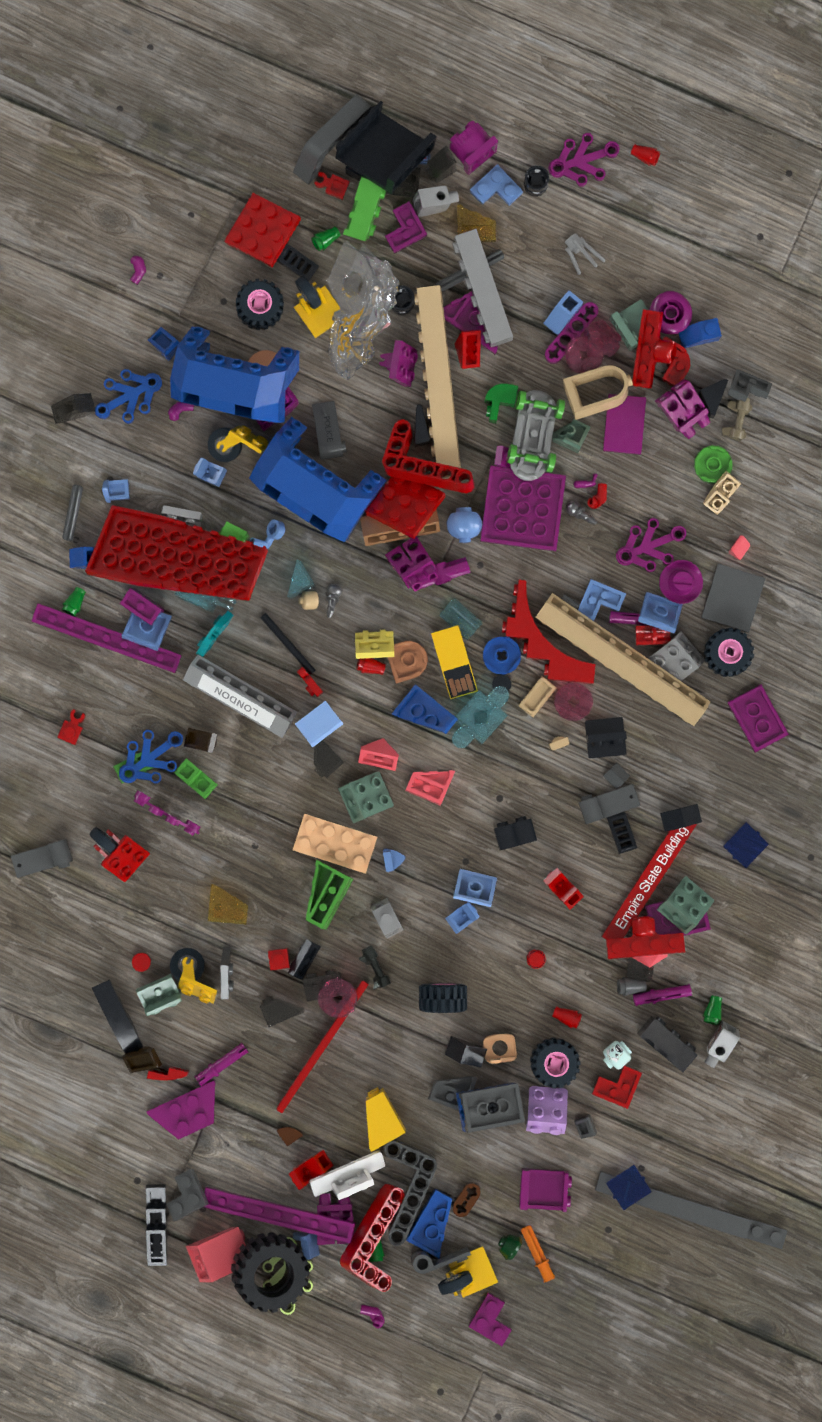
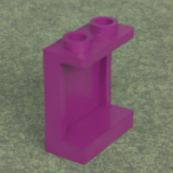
(545, 1189)

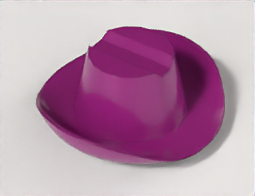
(676, 311)
(681, 581)

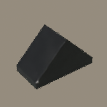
(712, 396)
(681, 817)
(465, 1052)

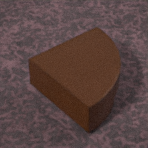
(289, 1134)

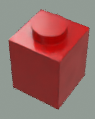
(279, 959)

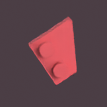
(430, 785)

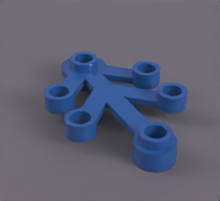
(131, 394)
(148, 759)

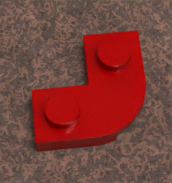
(680, 366)

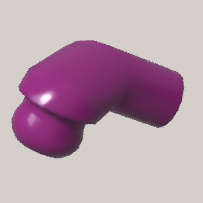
(139, 267)
(177, 409)
(375, 1315)

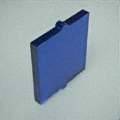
(745, 845)
(628, 1187)

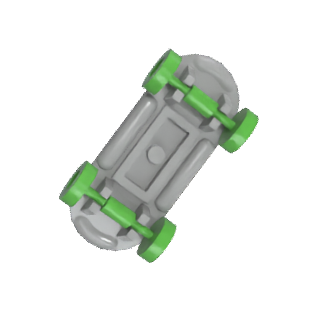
(533, 434)

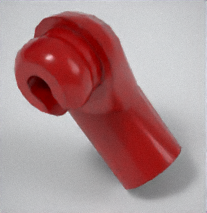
(600, 498)

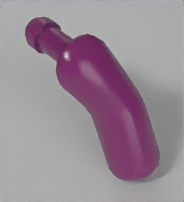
(584, 484)

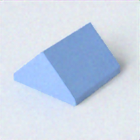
(319, 723)
(475, 887)

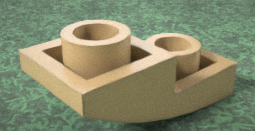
(720, 493)

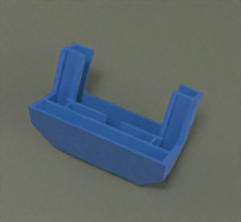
(231, 383)
(309, 487)

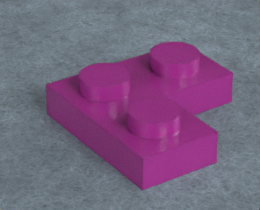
(410, 228)
(486, 1323)

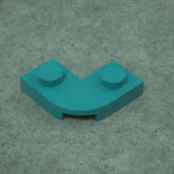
(207, 642)

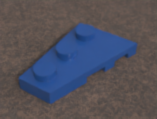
(424, 711)
(431, 1223)

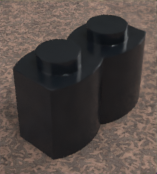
(514, 834)

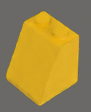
(382, 1119)

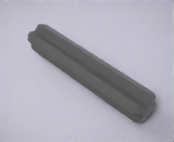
(72, 512)

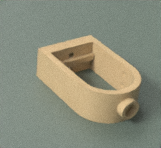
(580, 411)

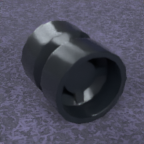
(536, 181)
(405, 301)

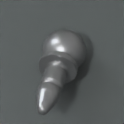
(574, 509)
(334, 592)

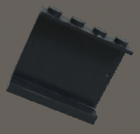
(383, 149)

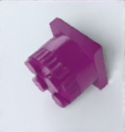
(473, 146)

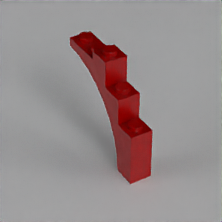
(539, 648)

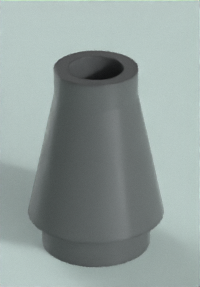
(630, 986)

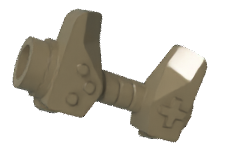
(741, 408)

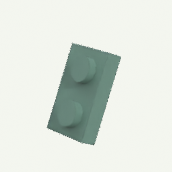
(159, 995)

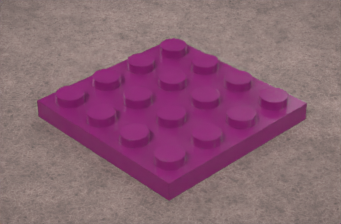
(523, 511)

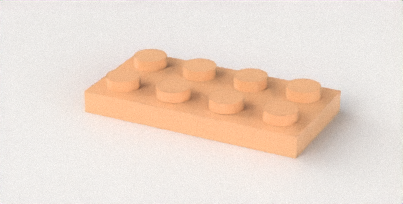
(335, 843)

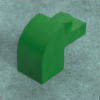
(500, 395)

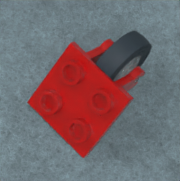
(123, 858)

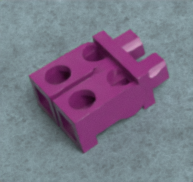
(684, 408)
(416, 568)
(340, 1210)

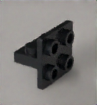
(605, 737)

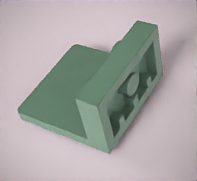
(628, 323)
(366, 797)
(686, 905)

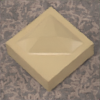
(558, 742)

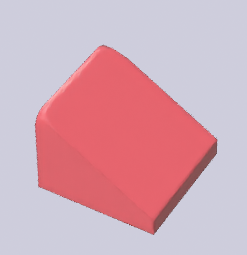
(739, 547)

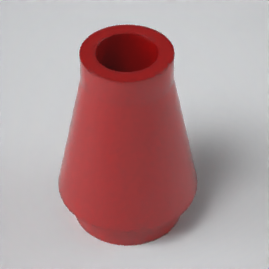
(646, 154)
(370, 666)
(567, 1016)

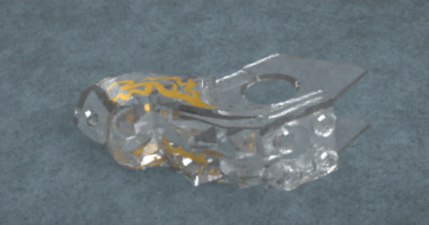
(361, 313)

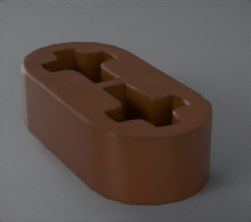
(470, 1202)

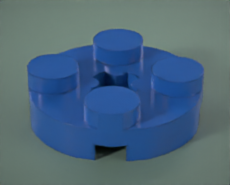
(512, 653)

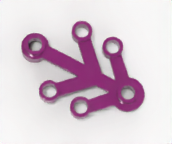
(581, 160)
(647, 546)
(190, 827)

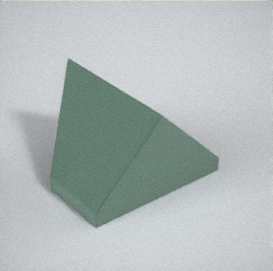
(571, 435)

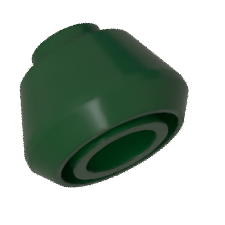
(509, 1246)

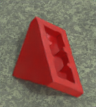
(468, 348)

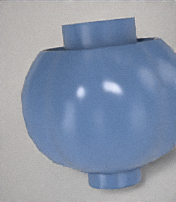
(464, 524)

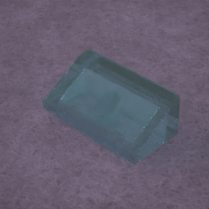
(457, 614)

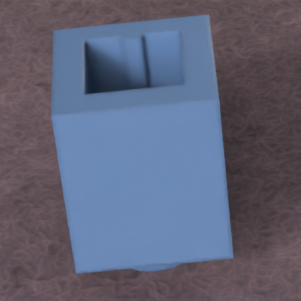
(563, 312)

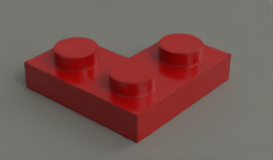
(620, 1092)

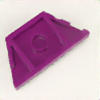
(464, 317)
(187, 1112)

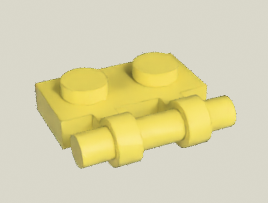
(374, 644)

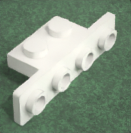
(349, 1177)

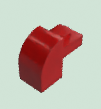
(563, 888)
(310, 1169)

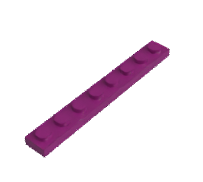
(104, 638)
(279, 1215)

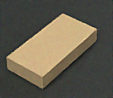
(537, 696)

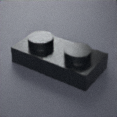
(304, 959)

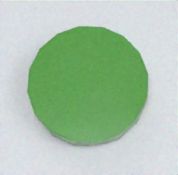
(712, 463)

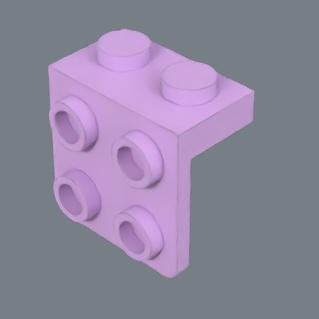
(547, 1110)

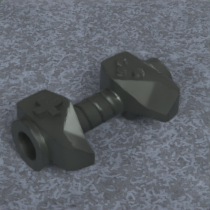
(369, 957)

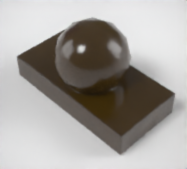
(200, 740)
(142, 1060)

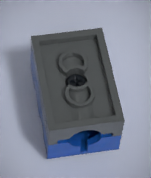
(490, 1107)

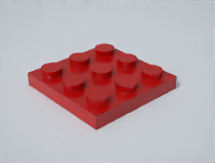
(262, 230)
(405, 505)

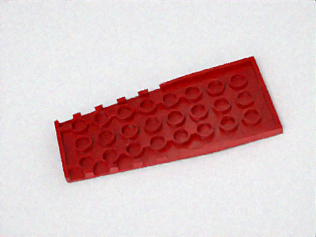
(174, 556)

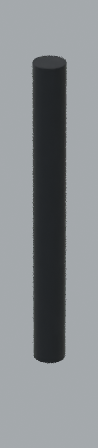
(288, 644)

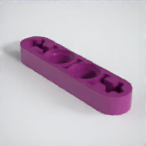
(569, 331)

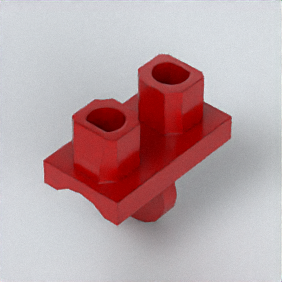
(651, 635)

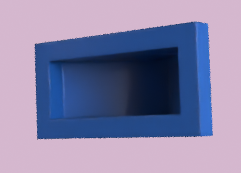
(164, 343)

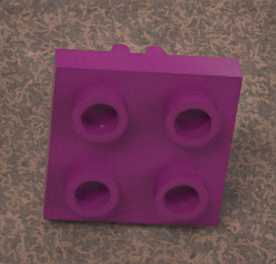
(401, 363)

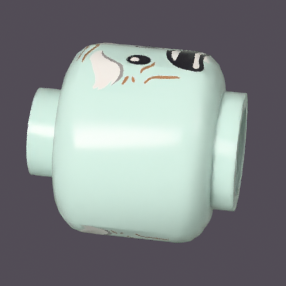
(617, 1055)

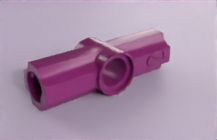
(448, 571)

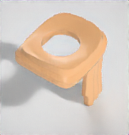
(509, 1056)

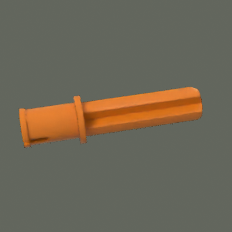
(537, 1253)

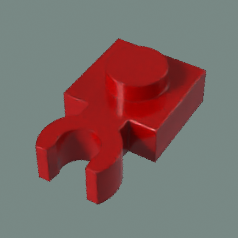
(334, 186)
(312, 687)
(70, 730)

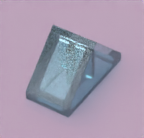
(300, 581)

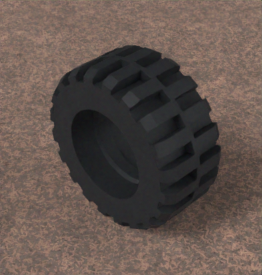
(286, 1289)

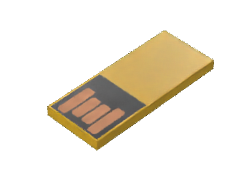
(454, 662)

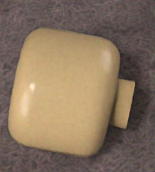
(309, 600)

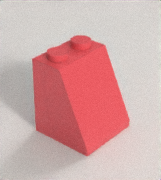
(215, 1254)

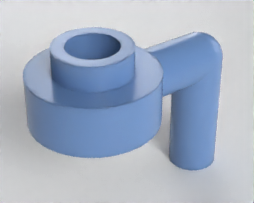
(274, 530)

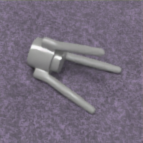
(577, 244)

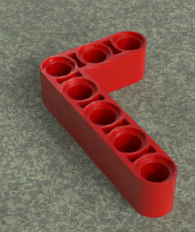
(420, 466)
(370, 1239)

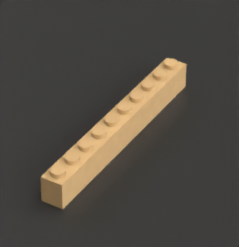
(437, 376)
(623, 659)

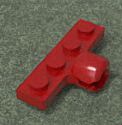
(651, 349)
(645, 941)

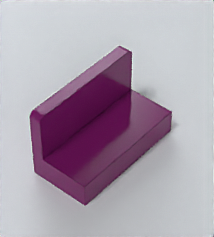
(141, 605)

